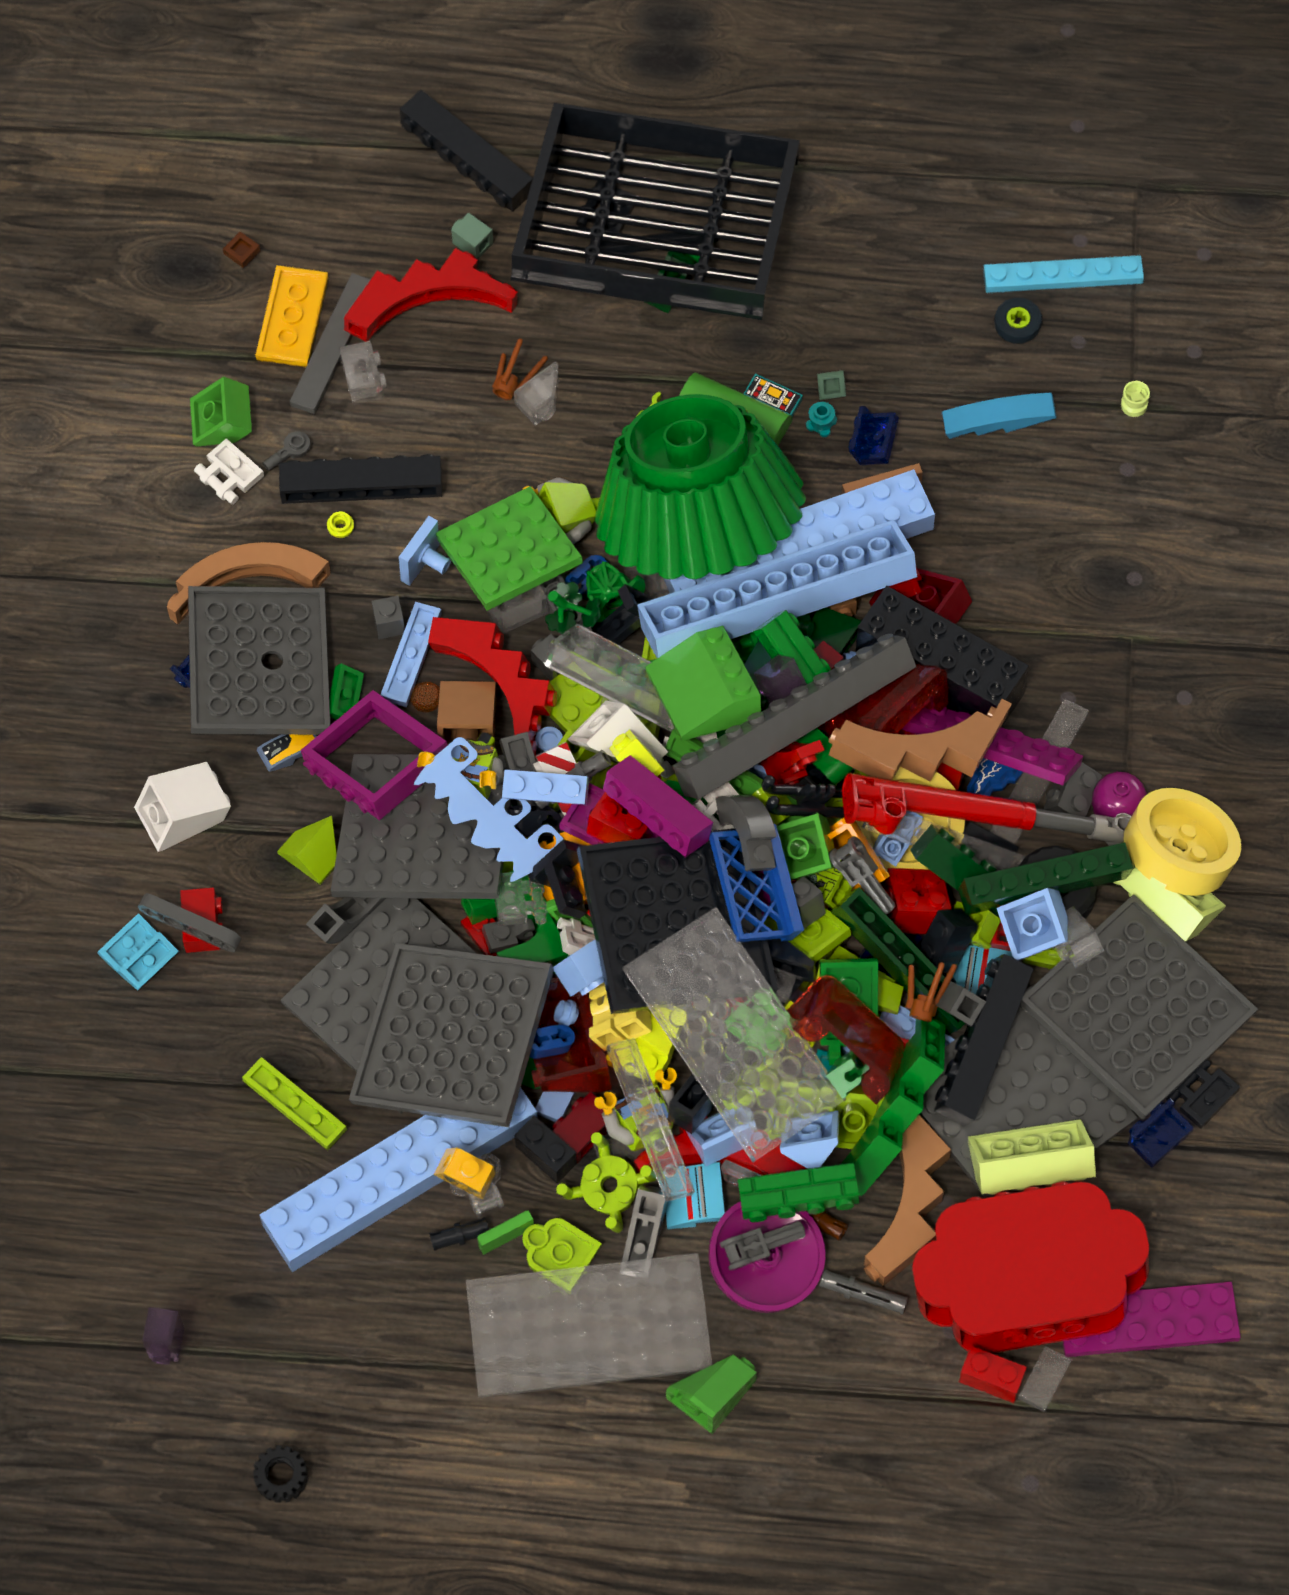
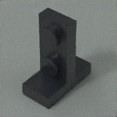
(625, 618)
(557, 872)

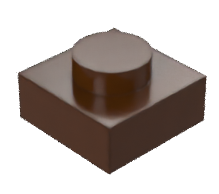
(241, 249)

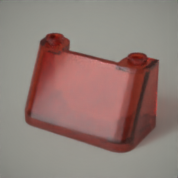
(898, 701)
(833, 1008)
(585, 1064)

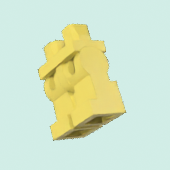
(614, 1027)

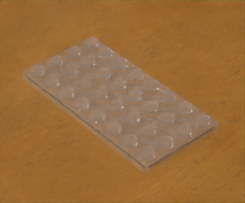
(733, 1034)
(588, 1325)

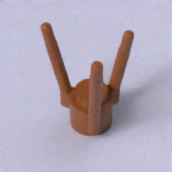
(506, 382)
(925, 1007)

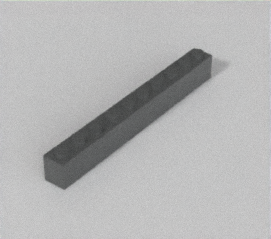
(793, 716)

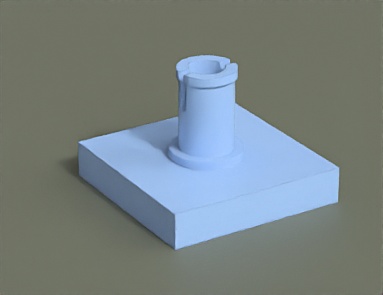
(422, 551)

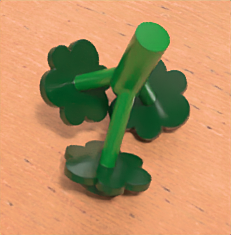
(567, 598)

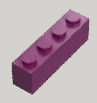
(657, 806)

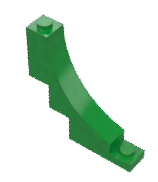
(902, 1104)

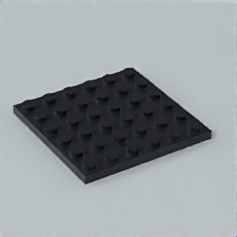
(647, 893)

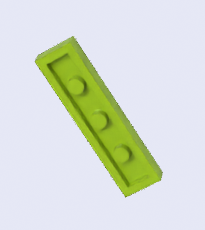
(294, 1103)

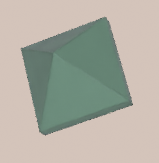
(831, 385)

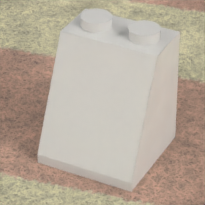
(607, 723)
(181, 804)

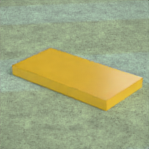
(292, 316)

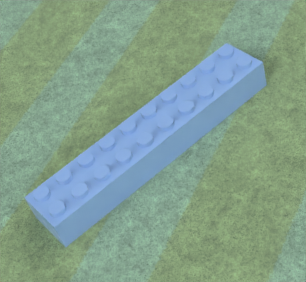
(894, 498)
(793, 583)
(378, 1182)

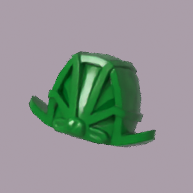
(603, 584)

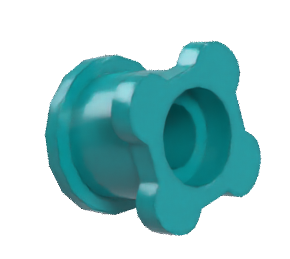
(821, 418)

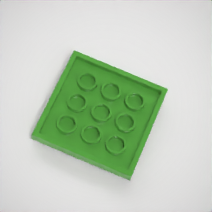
(508, 548)

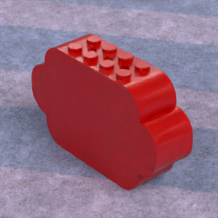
(1031, 1267)

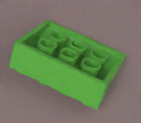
(704, 684)

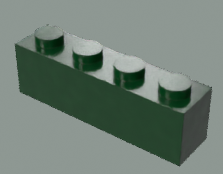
(948, 859)

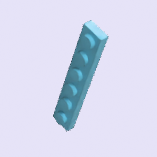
(1063, 274)

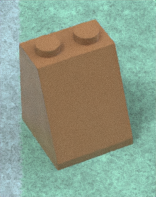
(466, 710)

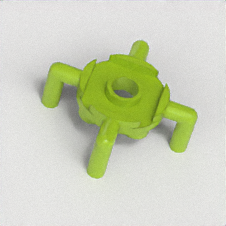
(594, 1177)

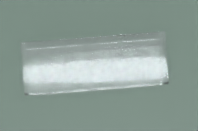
(607, 671)

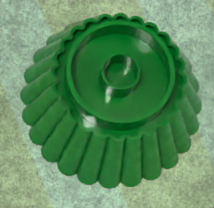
(696, 490)

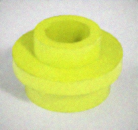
(340, 518)

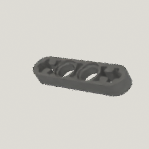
(189, 922)

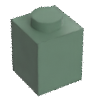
(472, 236)

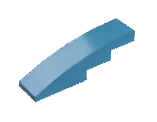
(999, 413)

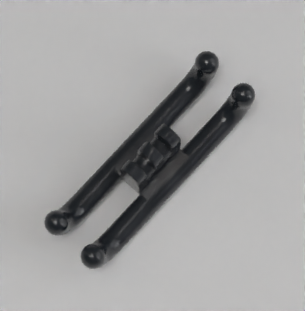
(809, 799)

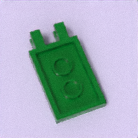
(861, 979)

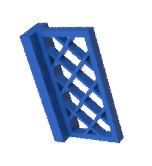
(777, 885)

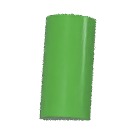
(772, 419)

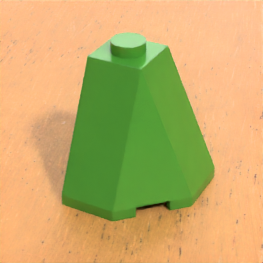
(713, 1391)

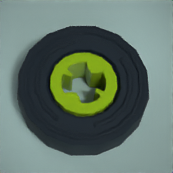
(1029, 325)

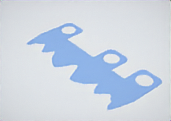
(494, 824)

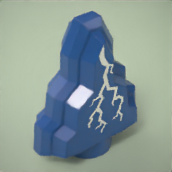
(992, 777)

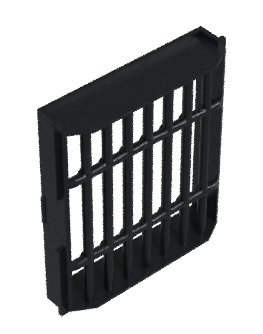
(640, 286)

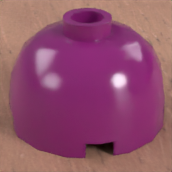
(1117, 794)

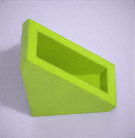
(312, 849)

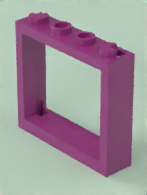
(401, 785)

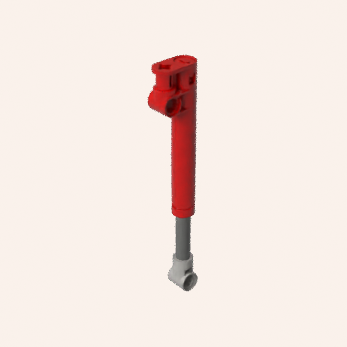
(885, 803)

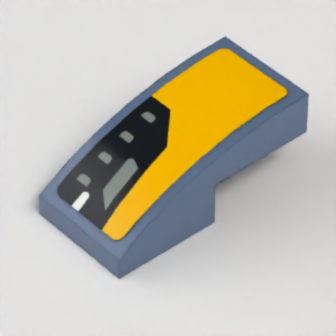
(283, 750)

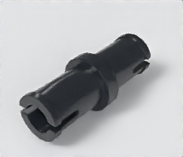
(458, 1233)

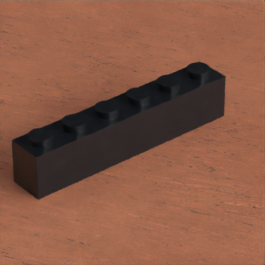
(465, 150)
(360, 479)
(983, 1041)

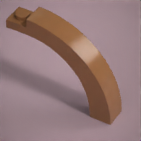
(249, 561)

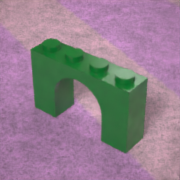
(543, 947)

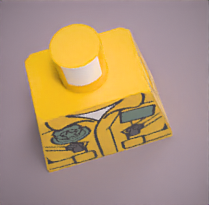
(465, 1171)

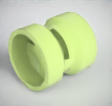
(1135, 398)

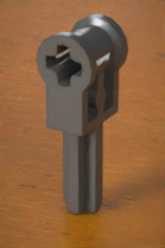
(859, 868)
(755, 1246)

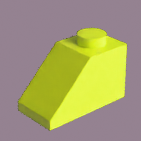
(629, 744)

